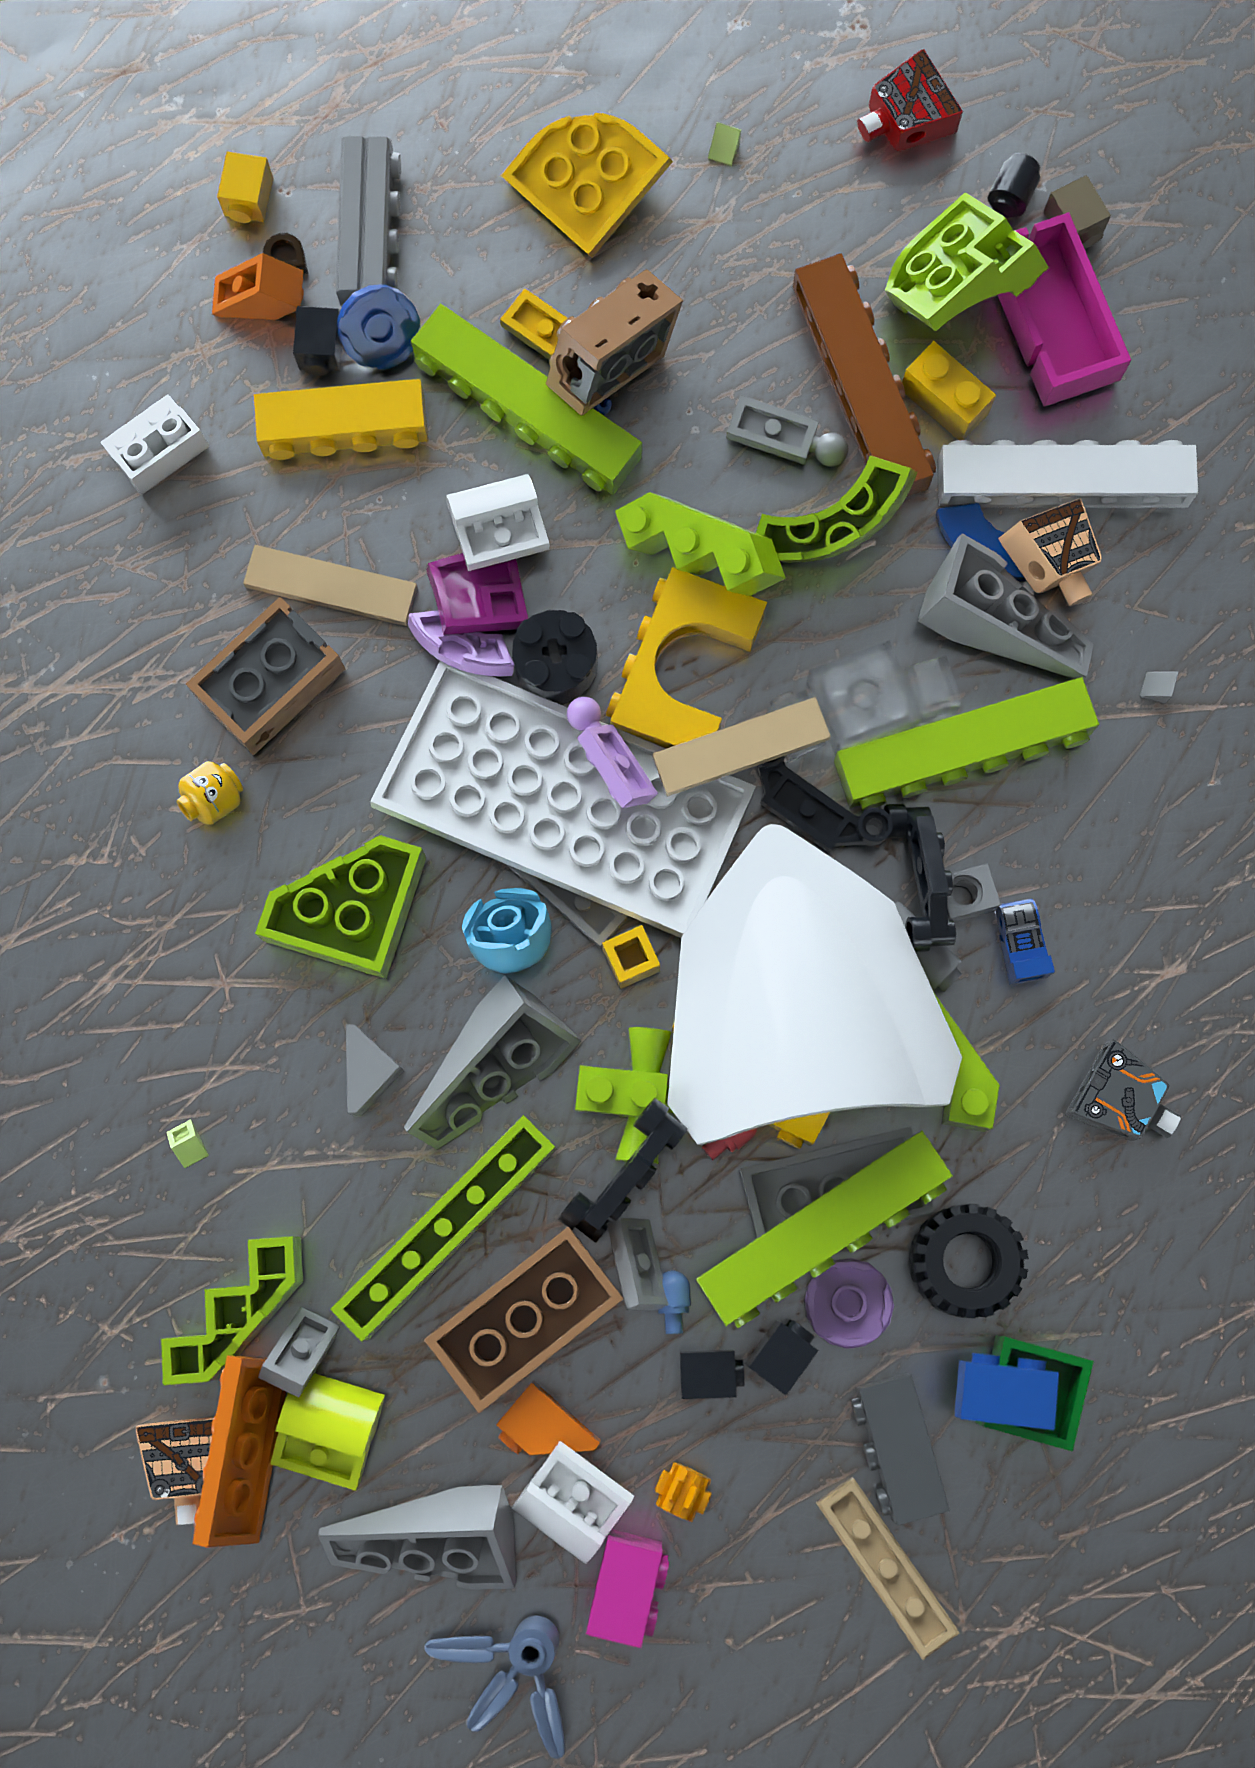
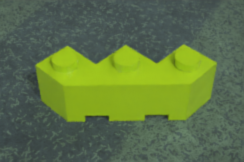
(701, 542)
(975, 1087)
(236, 1313)

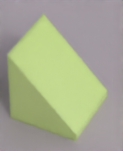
(724, 144)
(187, 1144)

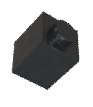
(317, 340)
(710, 1374)

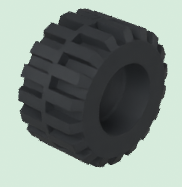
(1006, 1261)

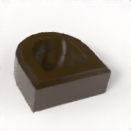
(287, 249)

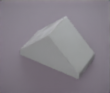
(368, 1071)

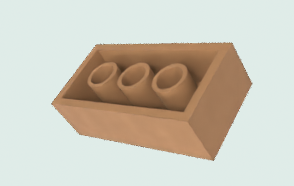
(523, 1319)

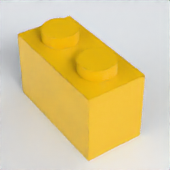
(947, 391)

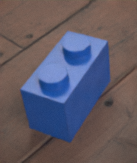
(1006, 1393)

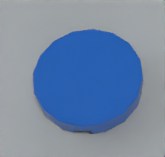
(378, 326)

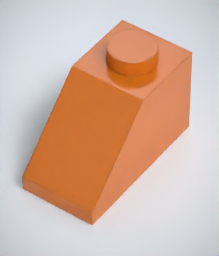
(258, 289)
(540, 1422)

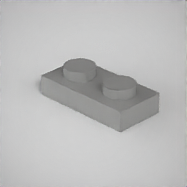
(637, 1264)
(299, 1352)

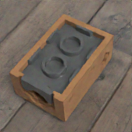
(613, 341)
(266, 675)

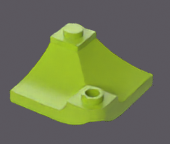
(960, 262)

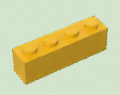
(340, 418)

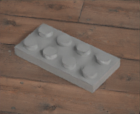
(791, 1183)

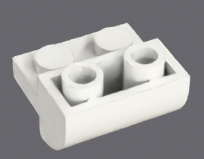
(155, 444)
(498, 522)
(573, 1502)

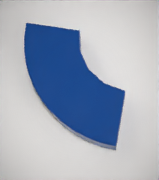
(972, 523)

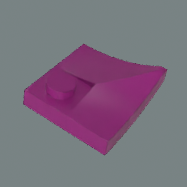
(478, 598)

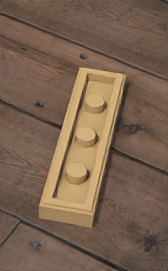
(330, 585)
(741, 746)
(887, 1568)

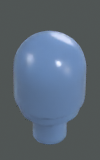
(679, 1299)

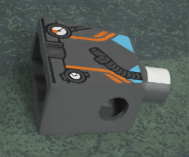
(1123, 1096)

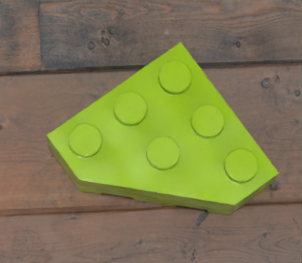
(348, 907)

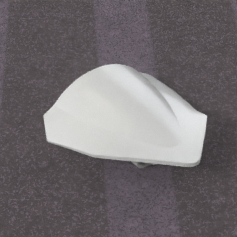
(801, 999)

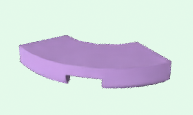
(465, 651)

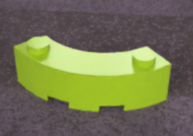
(847, 522)

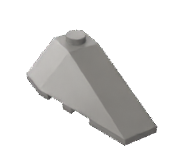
(989, 610)
(497, 1052)
(446, 1534)

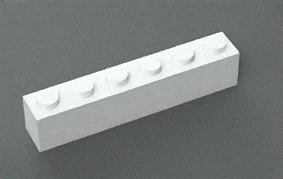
(1057, 474)

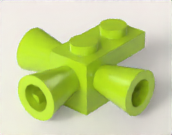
(628, 1091)

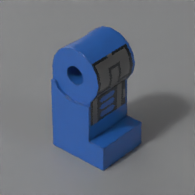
(1023, 942)

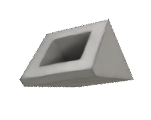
(1159, 686)

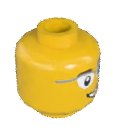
(209, 793)

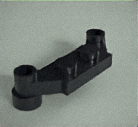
(815, 812)
(932, 879)
(591, 1216)

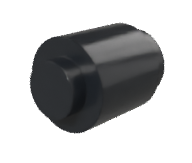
(1014, 185)

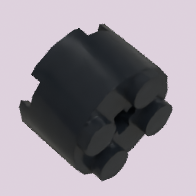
(555, 633)

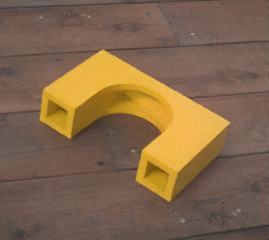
(683, 608)

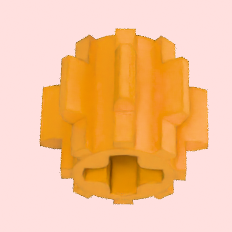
(683, 1492)

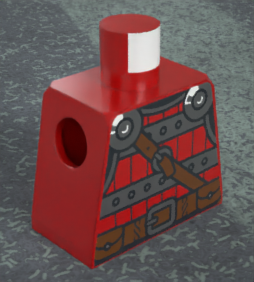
(911, 106)

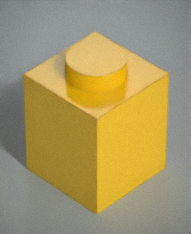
(245, 187)
(631, 957)

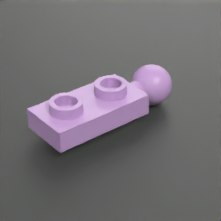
(610, 755)

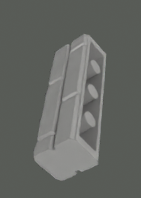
(366, 214)

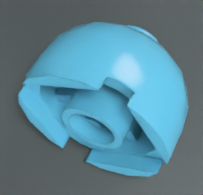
(508, 930)

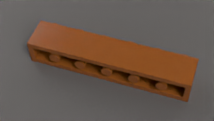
(860, 367)

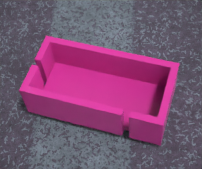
(1065, 319)

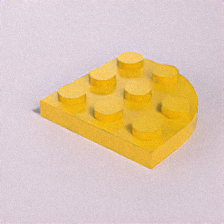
(587, 175)

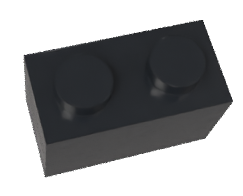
(783, 1355)

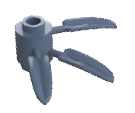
(532, 1631)

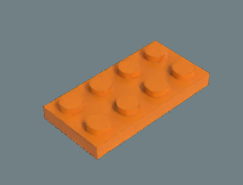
(239, 1456)

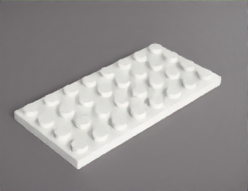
(517, 786)

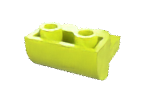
(328, 1431)

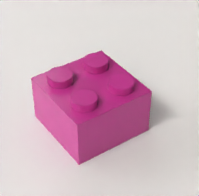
(625, 1589)

